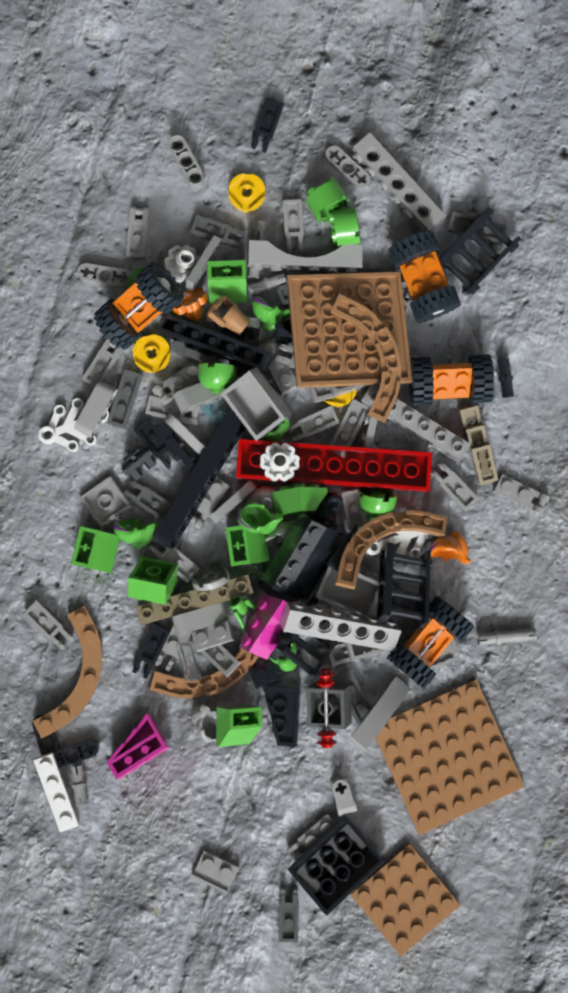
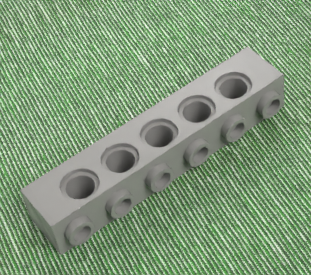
(370, 146)
(422, 427)
(348, 633)

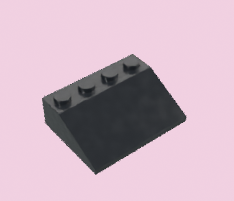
(303, 557)
(336, 865)

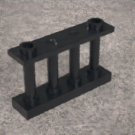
(471, 233)
(387, 592)
(283, 650)

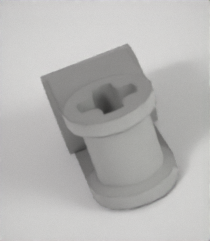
(343, 798)

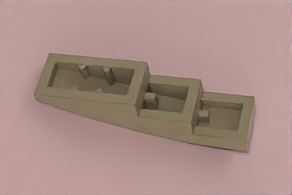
(479, 447)

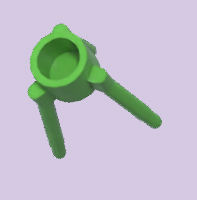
(239, 608)

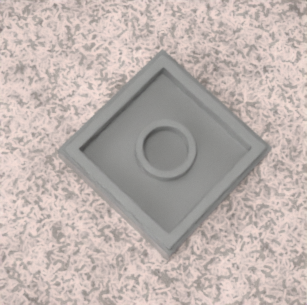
(105, 501)

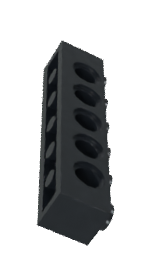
(214, 343)

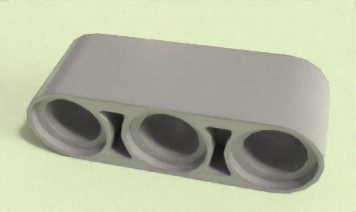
(183, 154)
(195, 397)
(95, 409)
(200, 618)

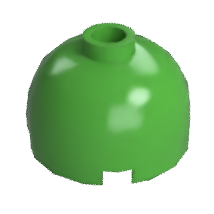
(217, 376)
(376, 502)

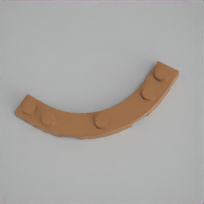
(385, 347)
(378, 528)
(88, 677)
(207, 686)

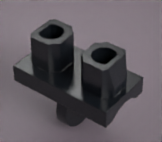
(143, 457)
(328, 507)

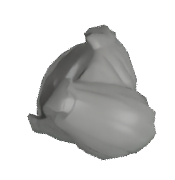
(205, 721)

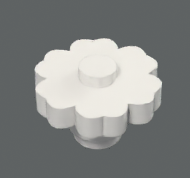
(180, 261)
(279, 462)

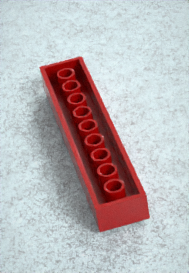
(358, 469)

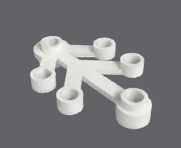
(67, 427)
(403, 538)

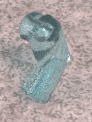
(214, 416)

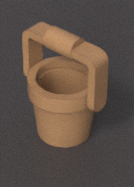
(234, 318)

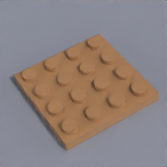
(405, 899)

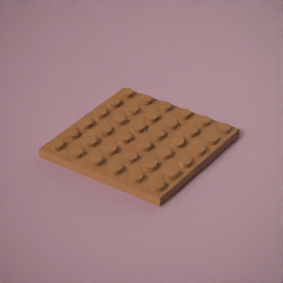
(333, 350)
(448, 757)

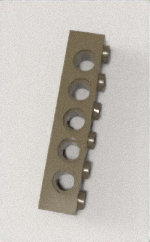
(193, 600)

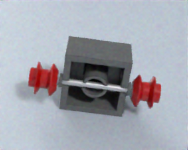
(328, 707)

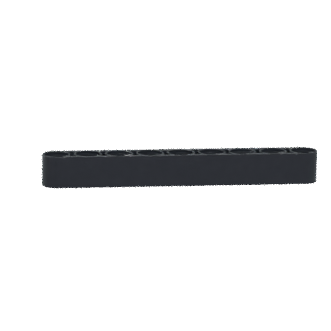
(200, 480)

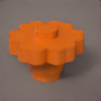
(192, 304)

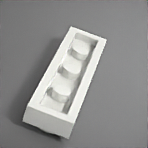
(56, 791)

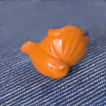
(451, 547)

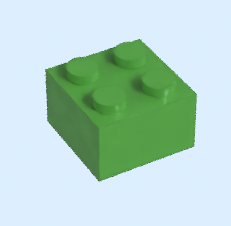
(153, 580)

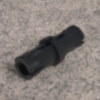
(505, 378)

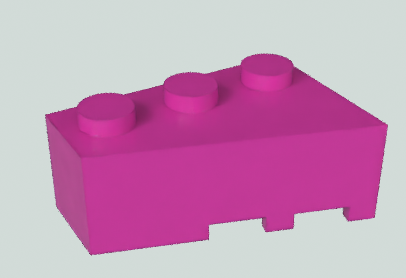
(264, 627)
(139, 748)

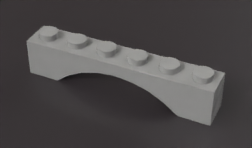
(265, 255)

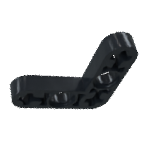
(56, 749)

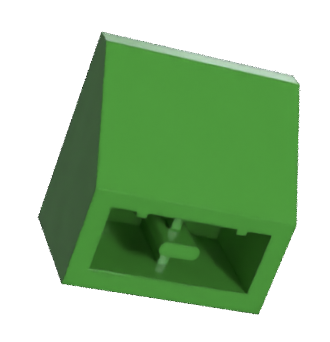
(227, 280)
(298, 499)
(246, 546)
(95, 549)
(237, 724)

